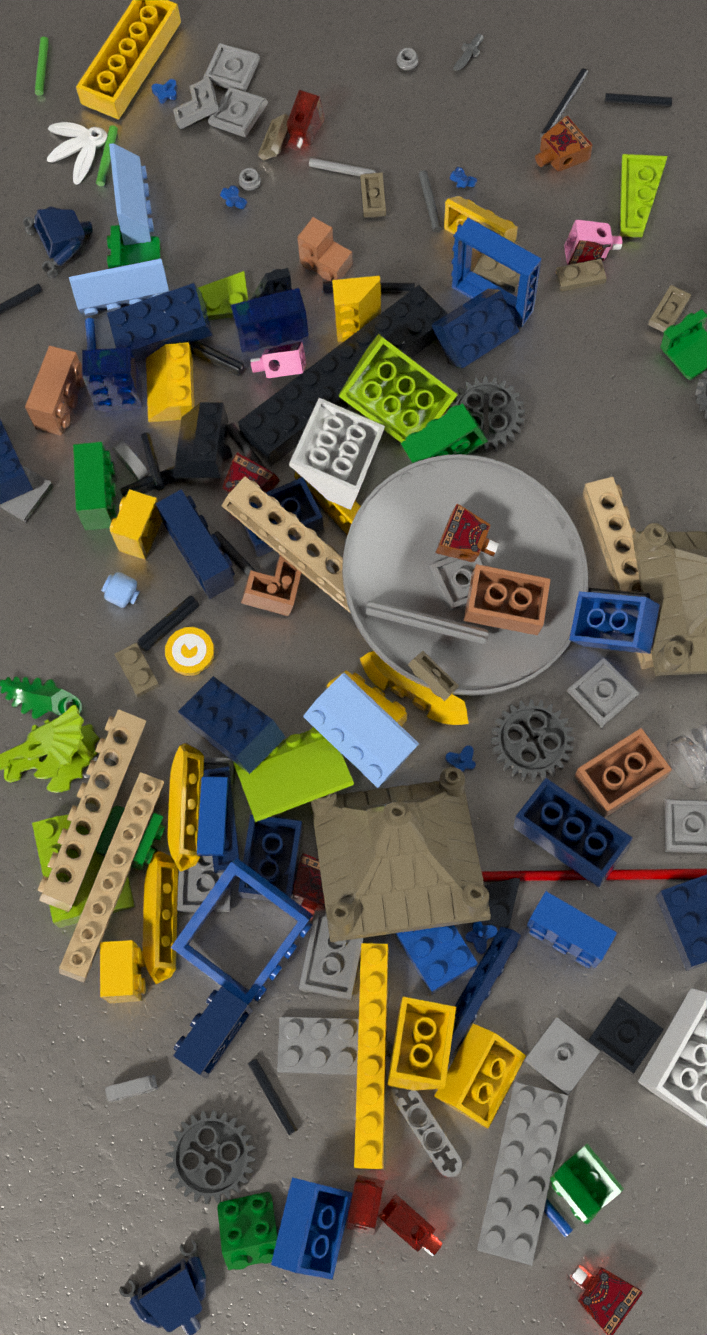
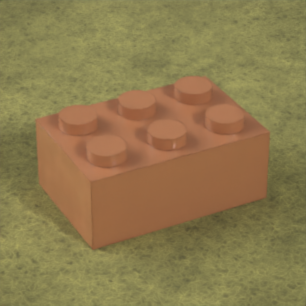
(55, 391)
(507, 599)
(622, 772)

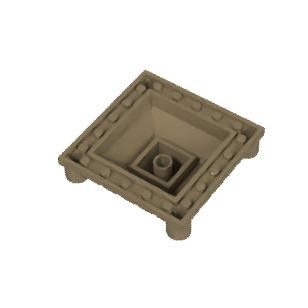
(675, 576)
(399, 859)

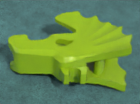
(67, 749)

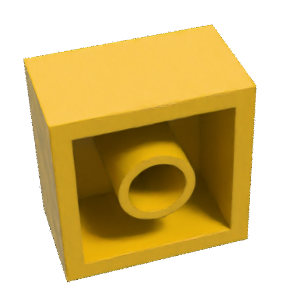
(136, 524)
(121, 971)

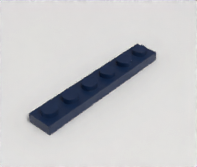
(480, 983)

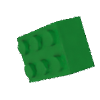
(449, 435)
(94, 485)

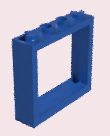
(502, 250)
(299, 913)

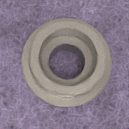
(407, 59)
(249, 174)

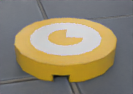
(189, 651)

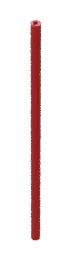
(571, 875)

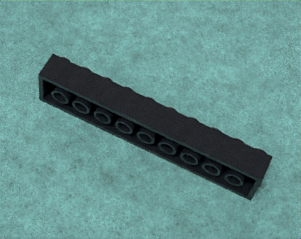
(280, 421)

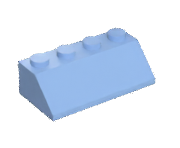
(131, 196)
(118, 286)
(360, 730)

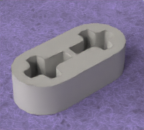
(130, 460)
(131, 1088)

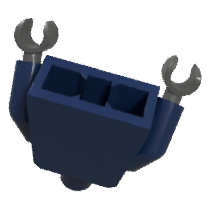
(59, 233)
(172, 1296)

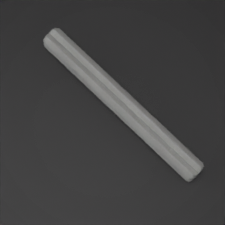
(426, 622)

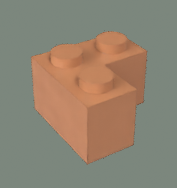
(321, 253)
(273, 592)

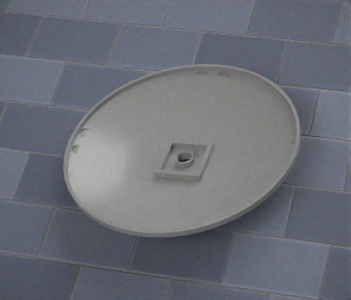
(395, 563)

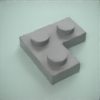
(202, 105)

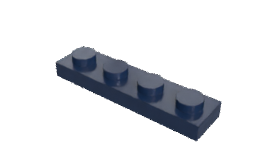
(231, 848)

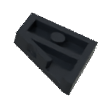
(273, 282)
(502, 901)

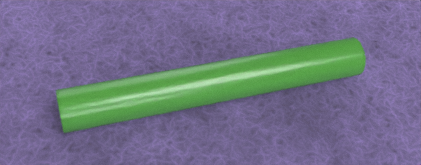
(41, 66)
(105, 161)

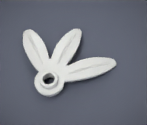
(85, 139)

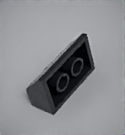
(201, 442)

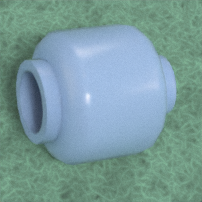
(120, 589)

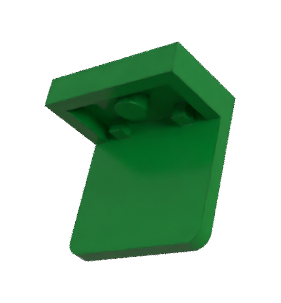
(130, 254)
(687, 344)
(145, 851)
(585, 1184)
(247, 1230)

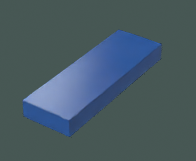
(212, 816)

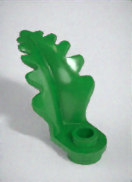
(37, 696)

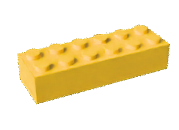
(128, 56)

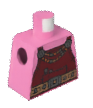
(590, 242)
(290, 357)

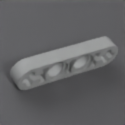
(421, 1131)

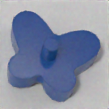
(165, 91)
(462, 180)
(232, 198)
(462, 760)
(480, 935)

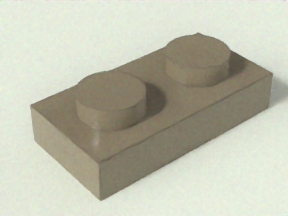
(274, 137)
(373, 195)
(497, 273)
(581, 275)
(669, 308)
(137, 670)
(433, 675)

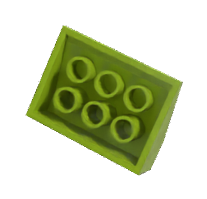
(395, 390)
(294, 773)
(46, 836)

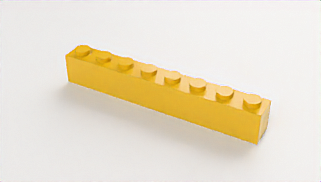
(371, 1057)

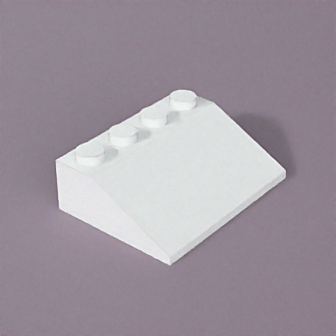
(336, 451)
(680, 1061)

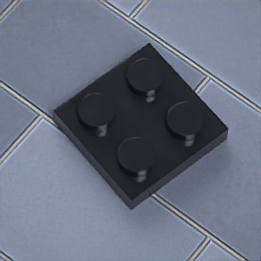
(625, 1035)

